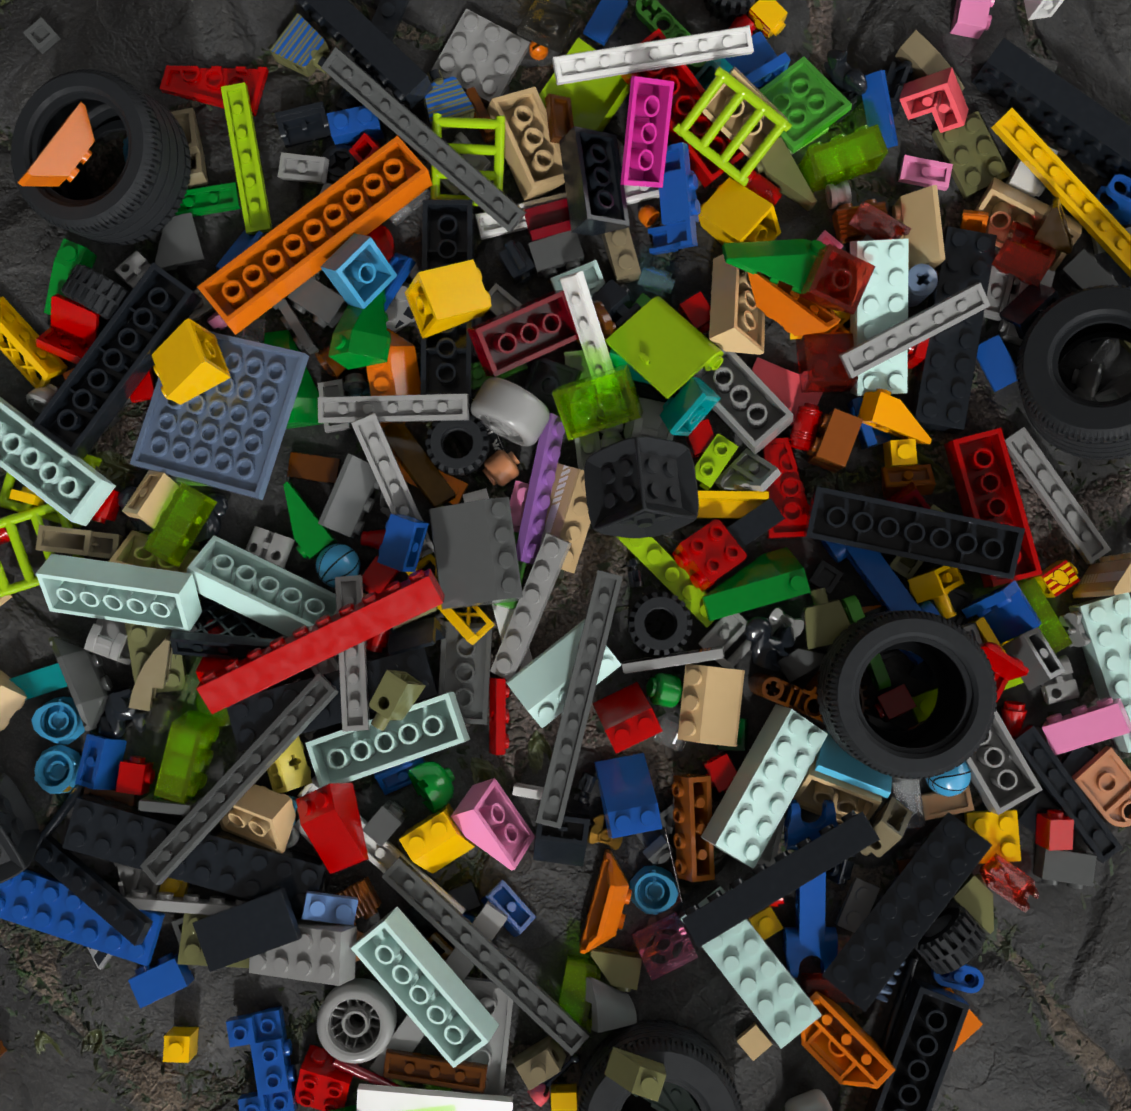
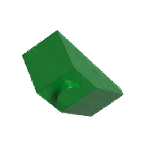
(64, 262)
(306, 531)

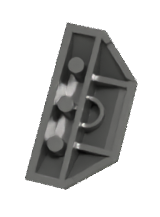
(84, 679)

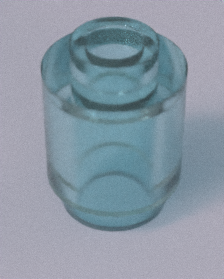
(656, 281)

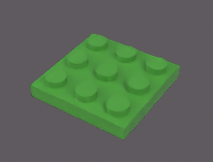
(806, 101)

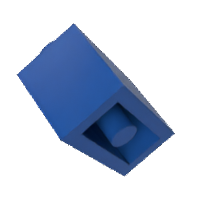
(350, 124)
(402, 542)
(159, 980)

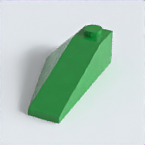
(362, 336)
(306, 403)
(763, 582)

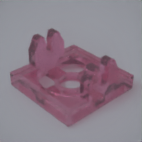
(642, 937)

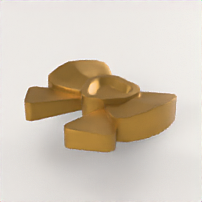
(599, 834)

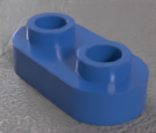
(957, 981)

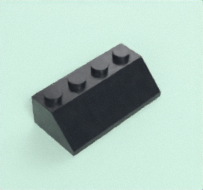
(593, 182)

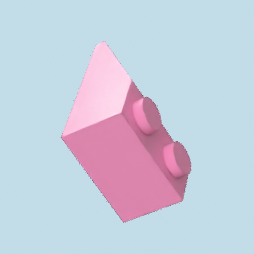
(493, 823)

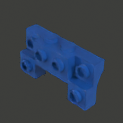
(677, 203)
(270, 1057)

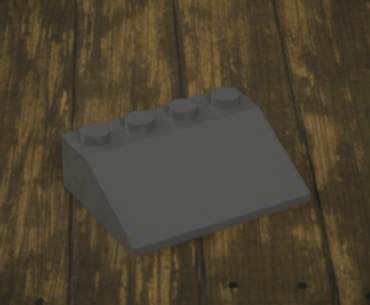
(476, 553)

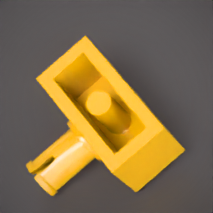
(936, 585)

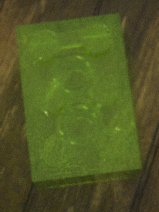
(843, 157)
(597, 402)
(187, 756)

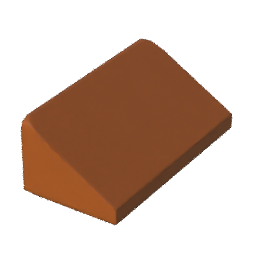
(898, 477)

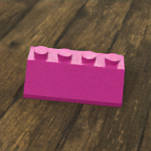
(647, 132)

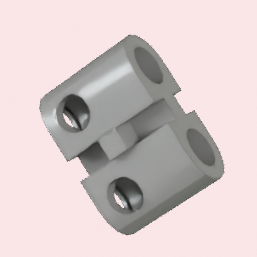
(132, 269)
(270, 546)
(1062, 686)

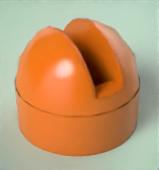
(539, 52)
(648, 215)

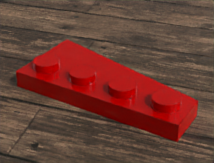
(206, 83)
(786, 491)

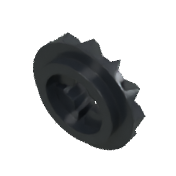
(343, 153)

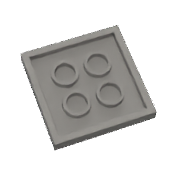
(481, 56)

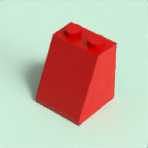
(627, 717)

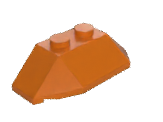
(62, 152)
(789, 309)
(397, 375)
(606, 905)
(845, 1047)

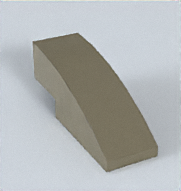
(923, 56)
(189, 125)
(77, 542)
(152, 676)

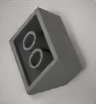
(350, 498)

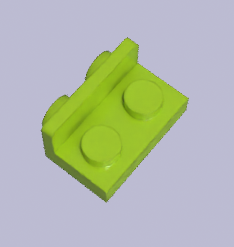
(714, 461)

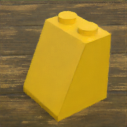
(738, 215)
(447, 297)
(189, 362)
(435, 841)

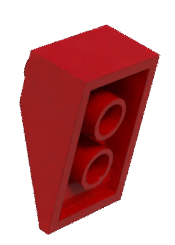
(333, 825)

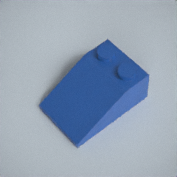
(627, 796)

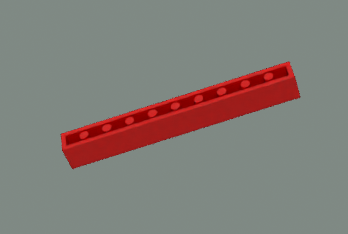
(321, 641)

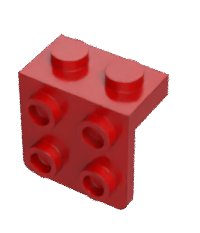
(71, 329)
(709, 554)
(1003, 666)
(320, 1083)

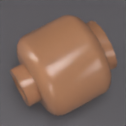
(501, 467)

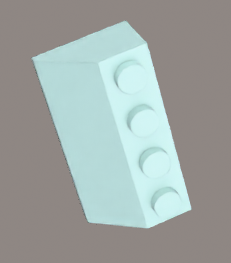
(546, 679)

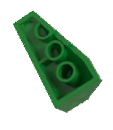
(777, 259)

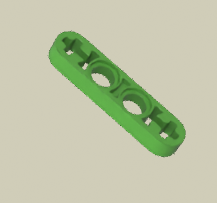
(674, 30)
(876, 666)

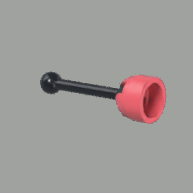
(542, 1093)

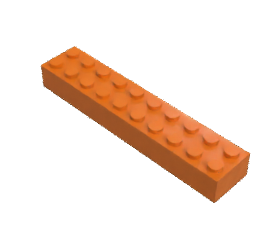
(314, 233)

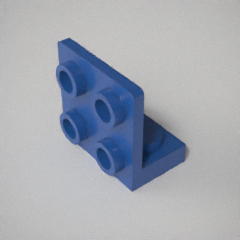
(762, 64)
(1005, 612)

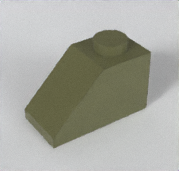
(977, 901)
(618, 966)
(636, 1073)

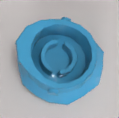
(58, 721)
(57, 769)
(653, 889)

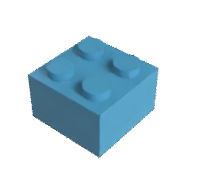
(359, 271)

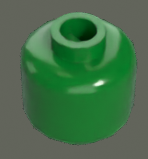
(664, 690)

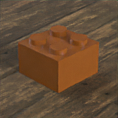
(834, 440)

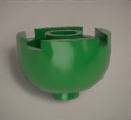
(432, 784)

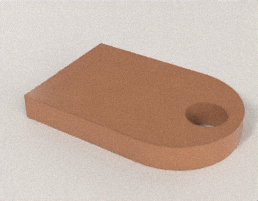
(1106, 786)

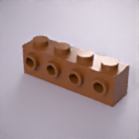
(691, 817)

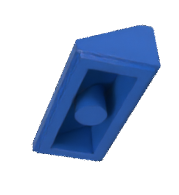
(996, 363)
(397, 776)
(508, 902)

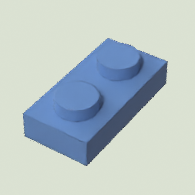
(329, 908)

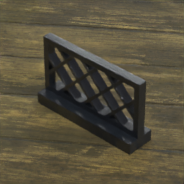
(220, 645)

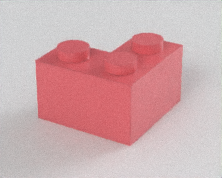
(936, 94)

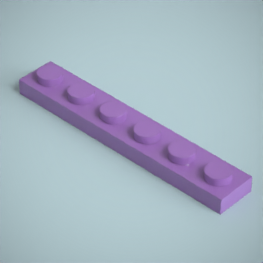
(539, 490)

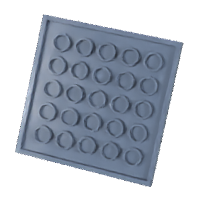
(230, 431)

